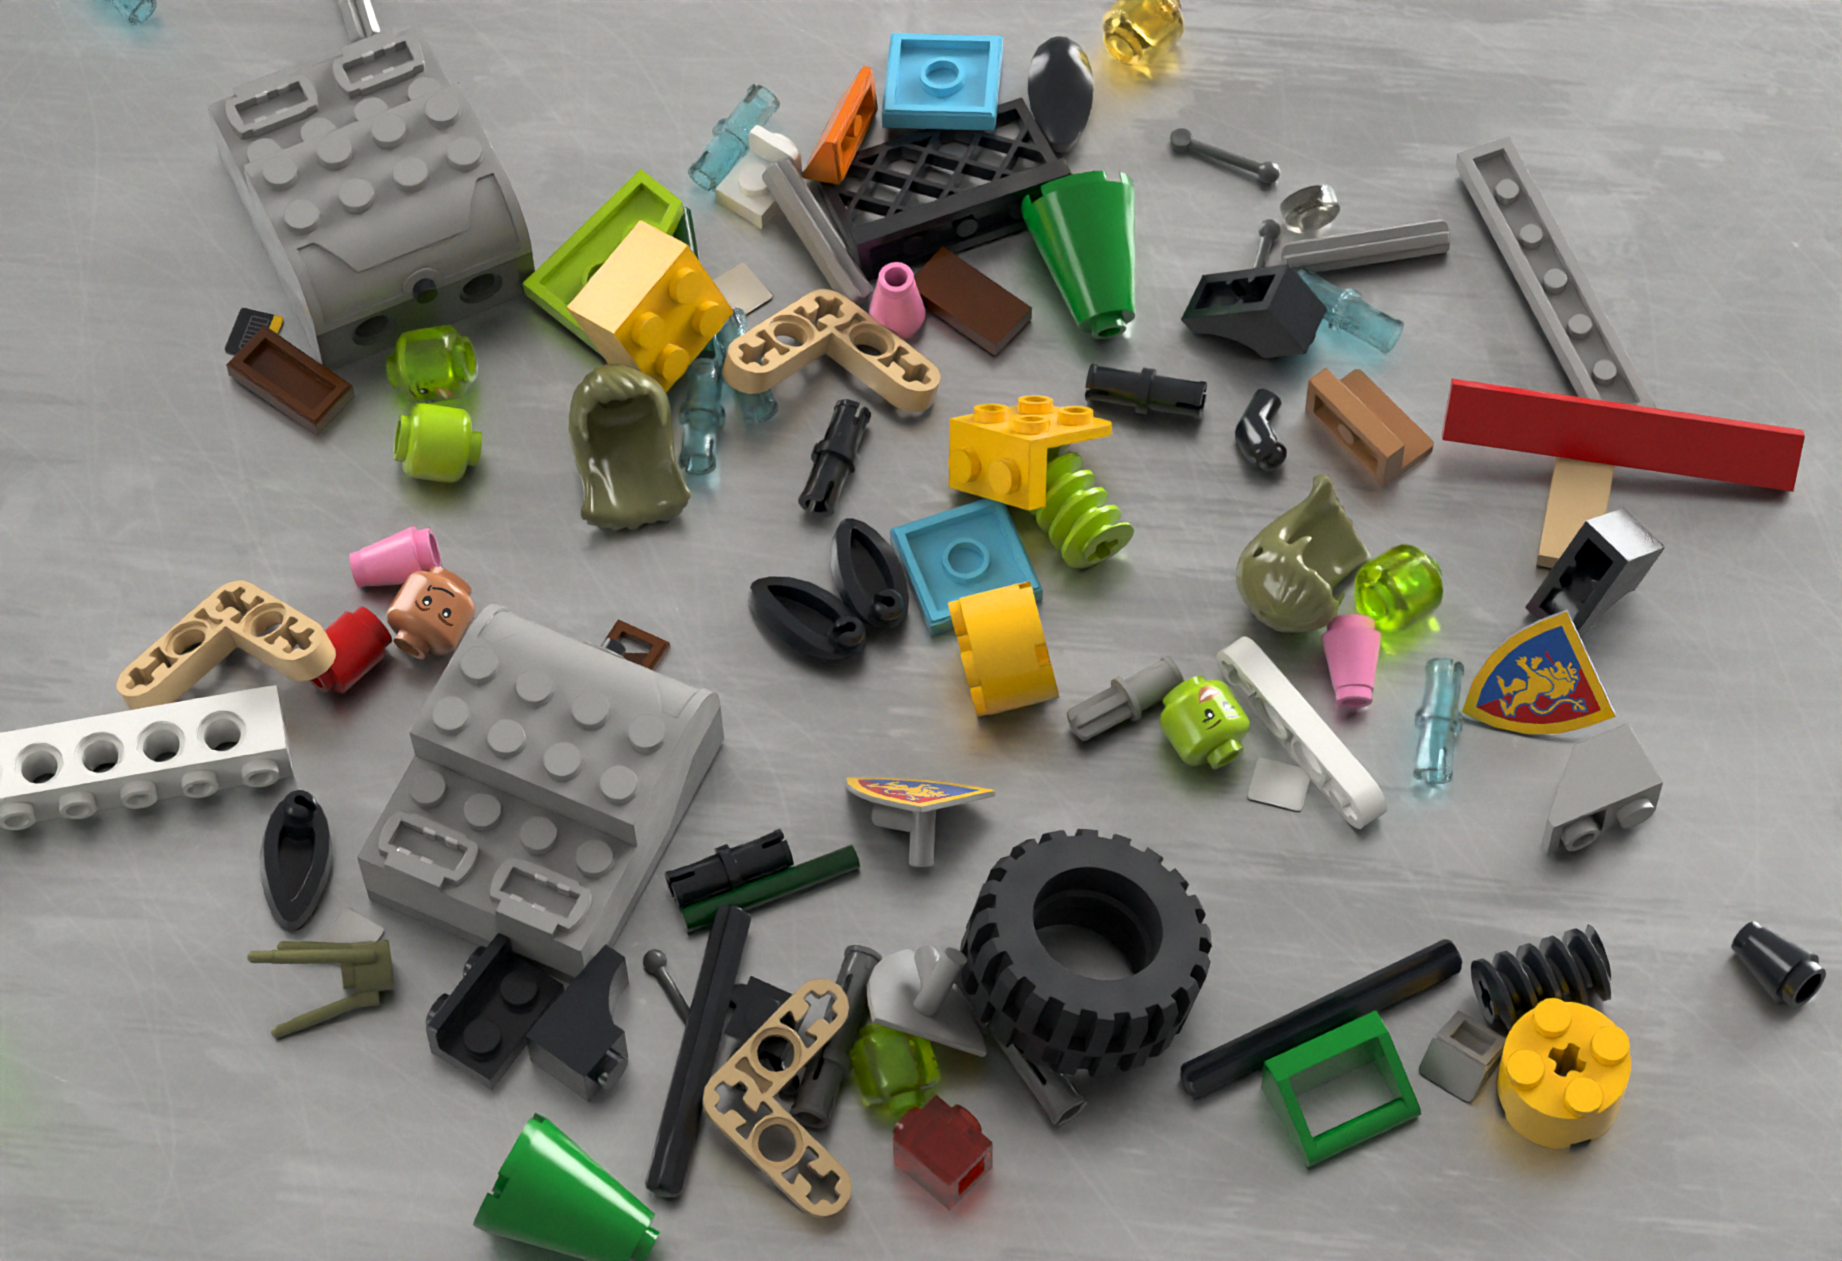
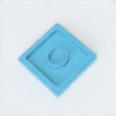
(942, 81)
(961, 556)

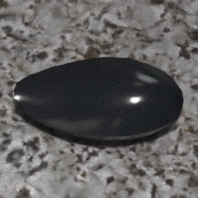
(1060, 91)
(868, 575)
(807, 617)
(295, 859)

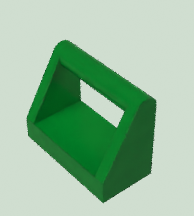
(1330, 1058)

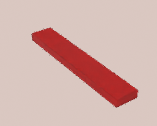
(1622, 435)

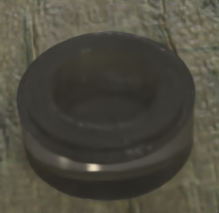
(1310, 208)

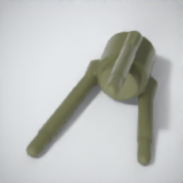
(362, 964)

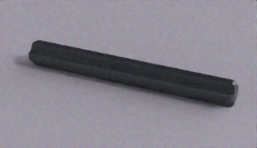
(1321, 1016)
(698, 1051)

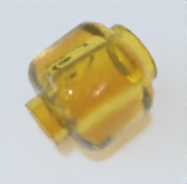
(1142, 30)

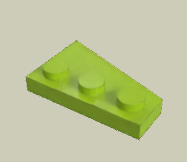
(582, 255)

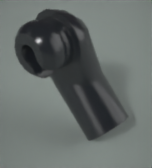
(1256, 435)

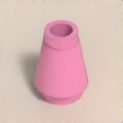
(897, 301)
(395, 558)
(1352, 658)

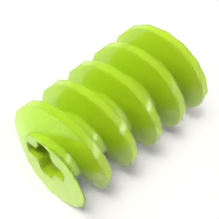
(1077, 514)

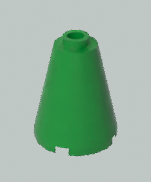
(1089, 247)
(564, 1201)

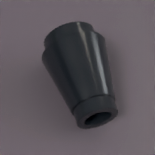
(1780, 965)

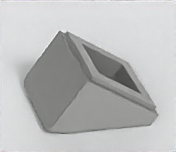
(1462, 1056)

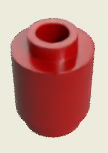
(358, 645)

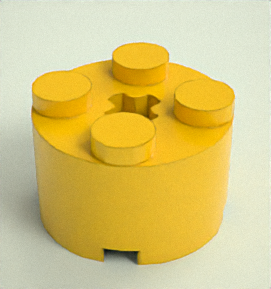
(1003, 649)
(1570, 1042)

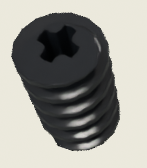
(1542, 974)

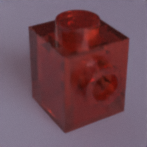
(942, 1150)

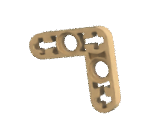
(897, 375)
(164, 674)
(764, 1085)

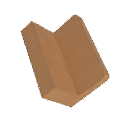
(1366, 424)

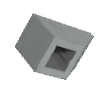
(1602, 787)

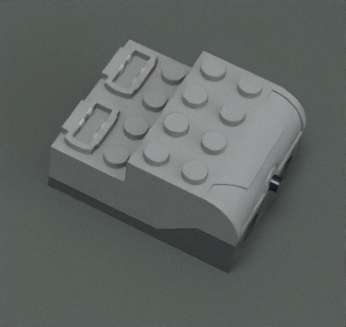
(374, 195)
(539, 792)

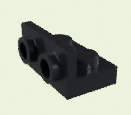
(490, 1012)

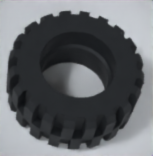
(1061, 1013)

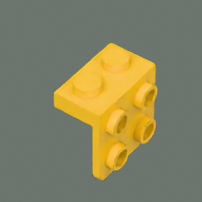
(1004, 448)

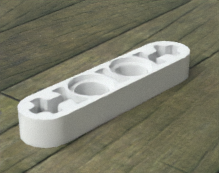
(1302, 732)

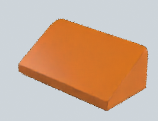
(844, 131)

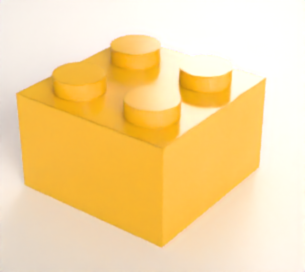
(651, 306)

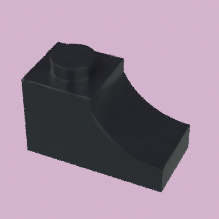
(1259, 308)
(1597, 569)
(577, 1033)

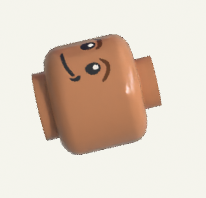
(431, 613)

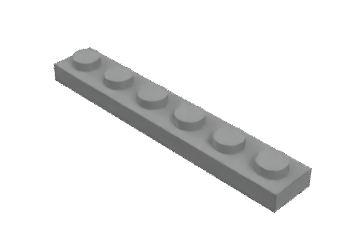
(1550, 275)

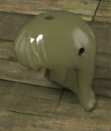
(625, 449)
(1299, 561)

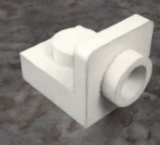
(743, 187)

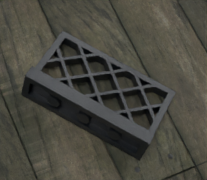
(959, 215)

